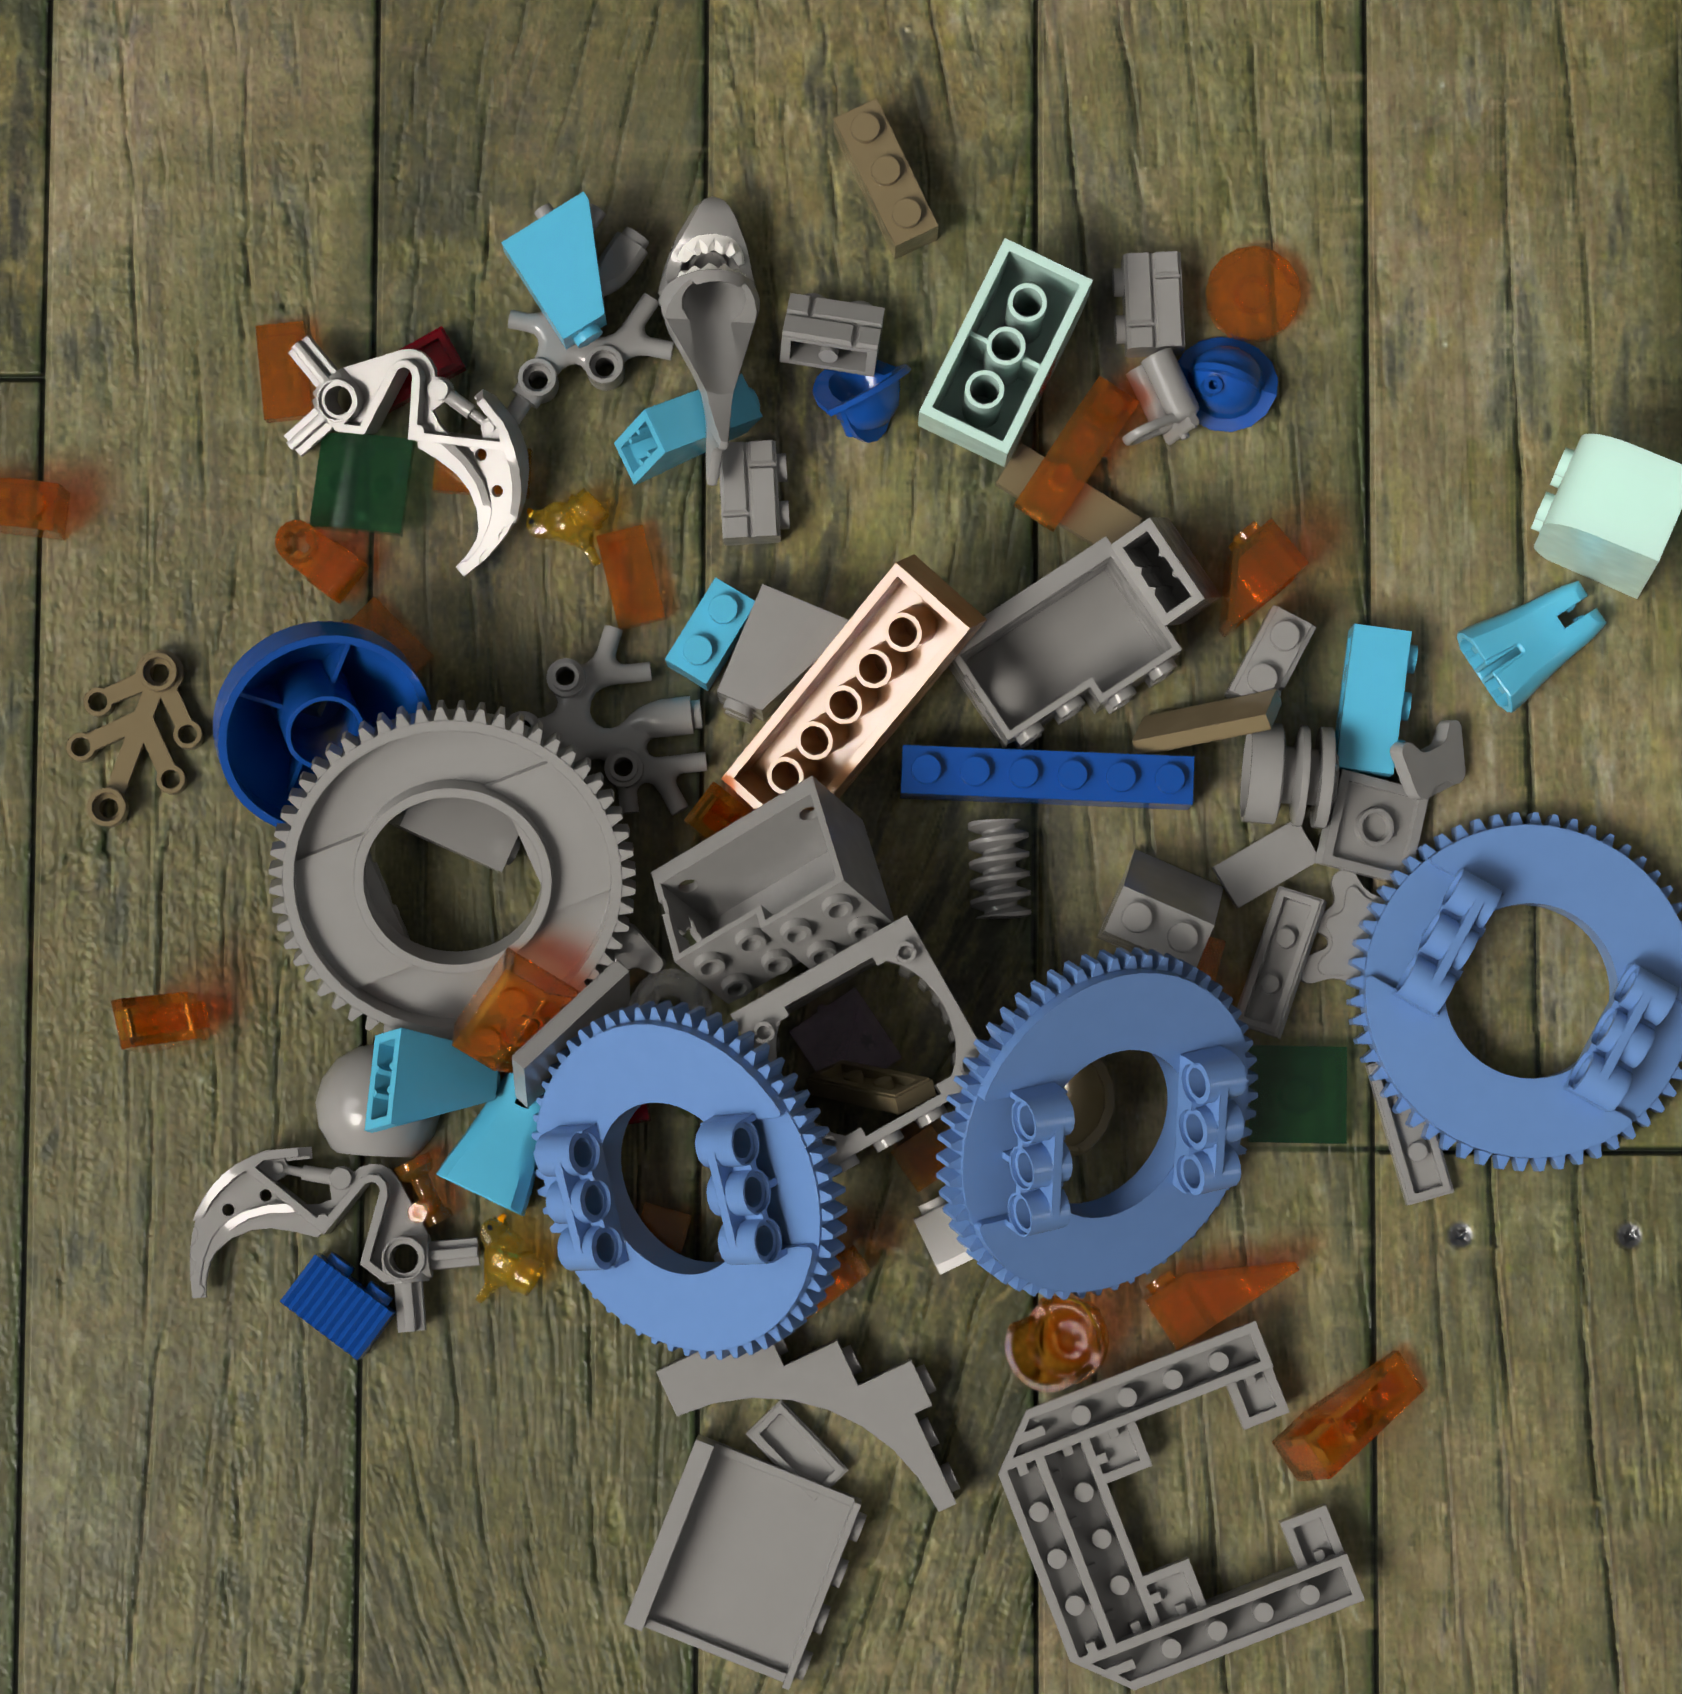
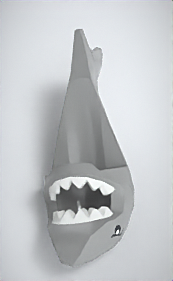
(711, 313)

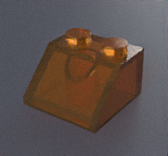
(1256, 571)
(509, 1010)

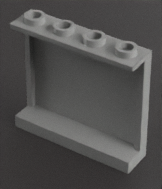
(746, 1561)

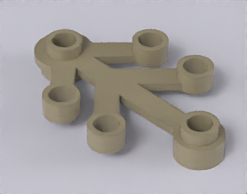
(138, 730)

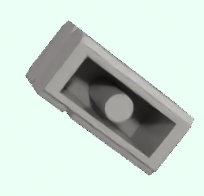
(1150, 303)
(832, 334)
(751, 493)
(1272, 654)

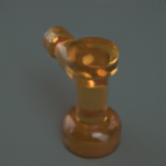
(429, 1205)

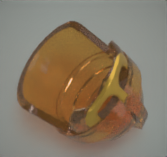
(1040, 1354)

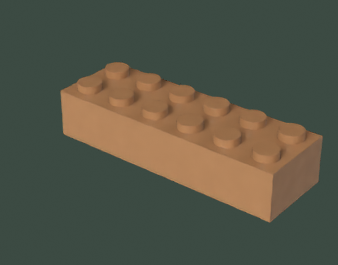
(859, 686)

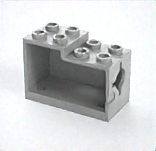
(1062, 642)
(773, 892)

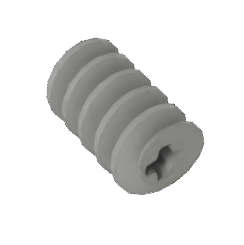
(998, 869)

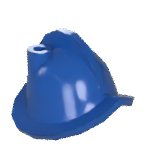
(1229, 382)
(861, 401)

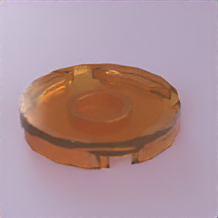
(1252, 294)

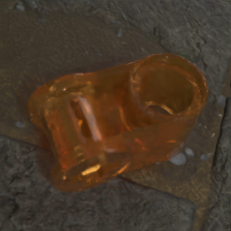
(325, 564)

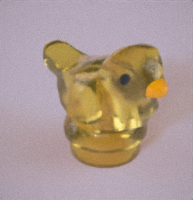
(570, 523)
(506, 1260)

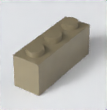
(885, 178)

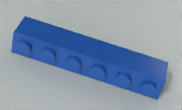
(1047, 777)

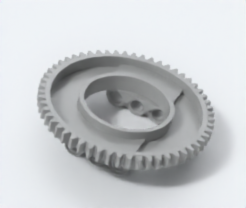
(342, 907)

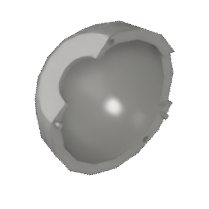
(343, 1109)

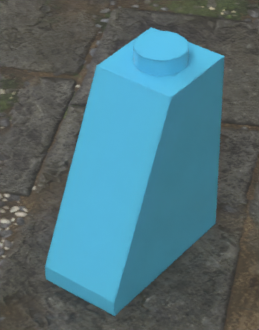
(561, 270)
(677, 431)
(422, 1078)

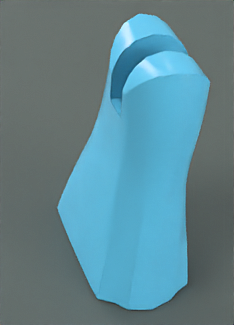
(1528, 644)
(497, 1152)

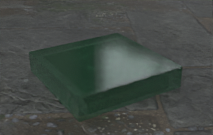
(1299, 1094)

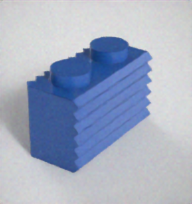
(339, 1304)

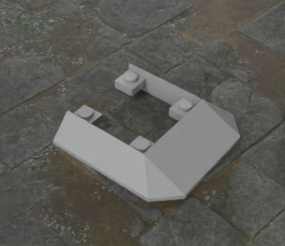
(1156, 1621)

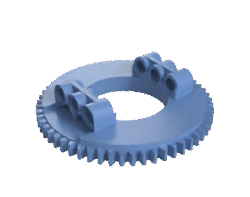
(1420, 953)
(1012, 1116)
(765, 1181)

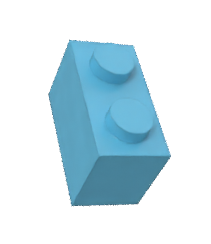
(710, 634)

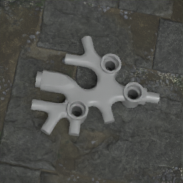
(616, 268)
(630, 738)

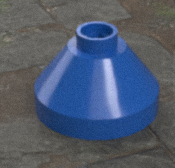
(262, 712)

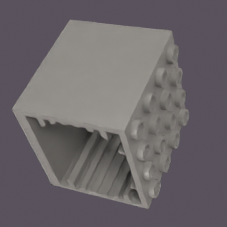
(895, 944)

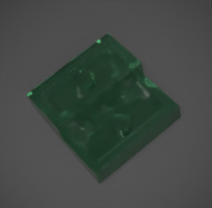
(362, 483)

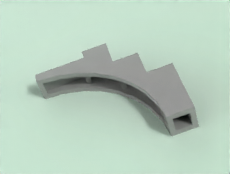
(826, 1380)

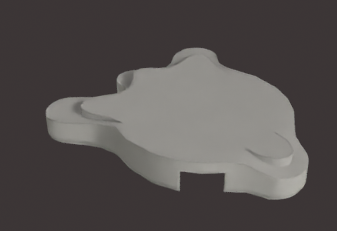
(1340, 928)

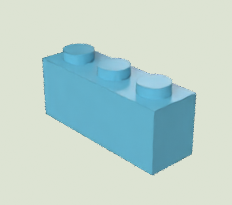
(1373, 698)

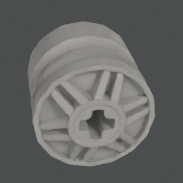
(1289, 775)

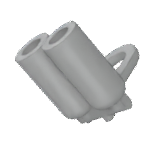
(1163, 398)

